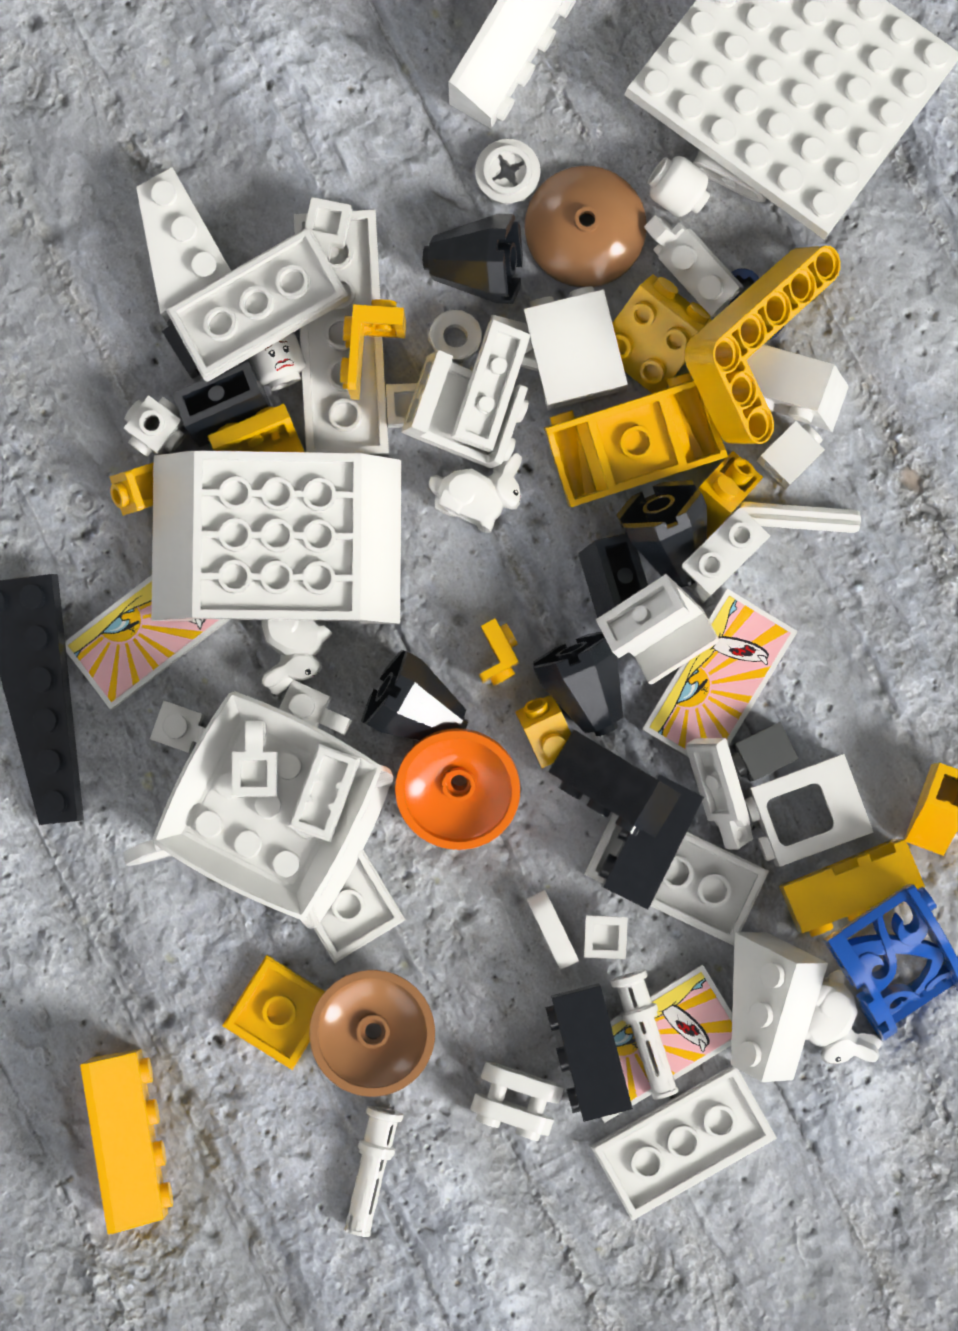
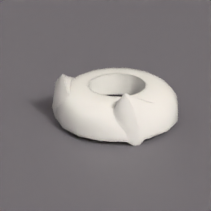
(462, 321)

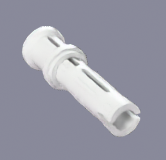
(632, 987)
(375, 1151)

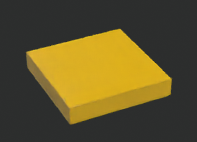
(276, 1012)

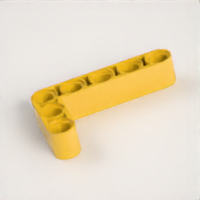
(721, 348)

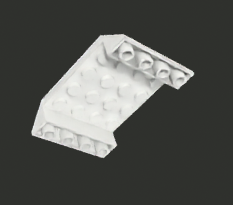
(276, 536)

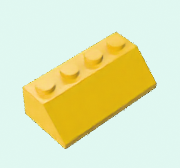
(125, 1140)

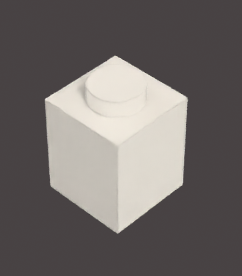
(792, 453)

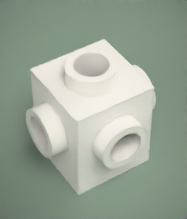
(163, 439)

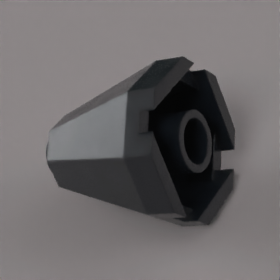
(478, 258)
(667, 526)
(584, 682)
(412, 701)

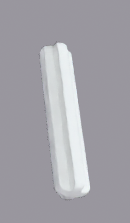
(803, 517)

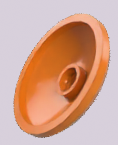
(451, 813)

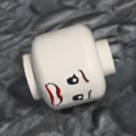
(279, 363)

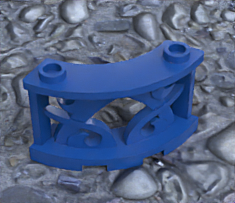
(857, 957)

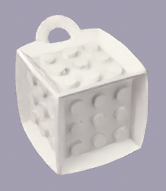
(248, 839)

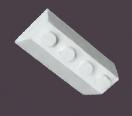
(503, 56)

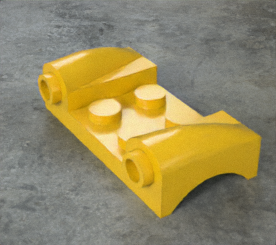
(633, 442)

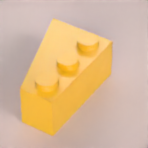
(849, 886)

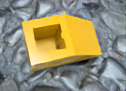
(727, 489)
(936, 811)

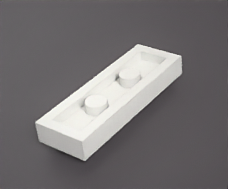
(490, 386)

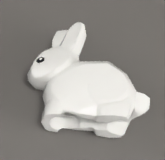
(476, 496)
(297, 644)
(833, 1024)

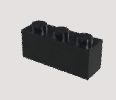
(613, 785)
(644, 859)
(589, 1053)

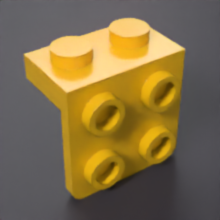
(376, 320)
(655, 332)
(265, 432)

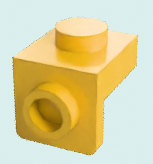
(133, 489)
(501, 642)
(544, 728)

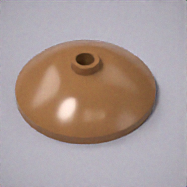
(580, 253)
(372, 1064)

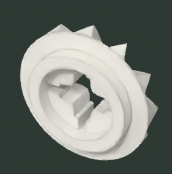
(513, 154)

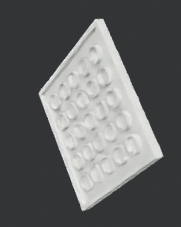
(795, 93)

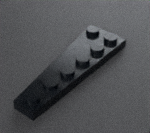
(39, 694)

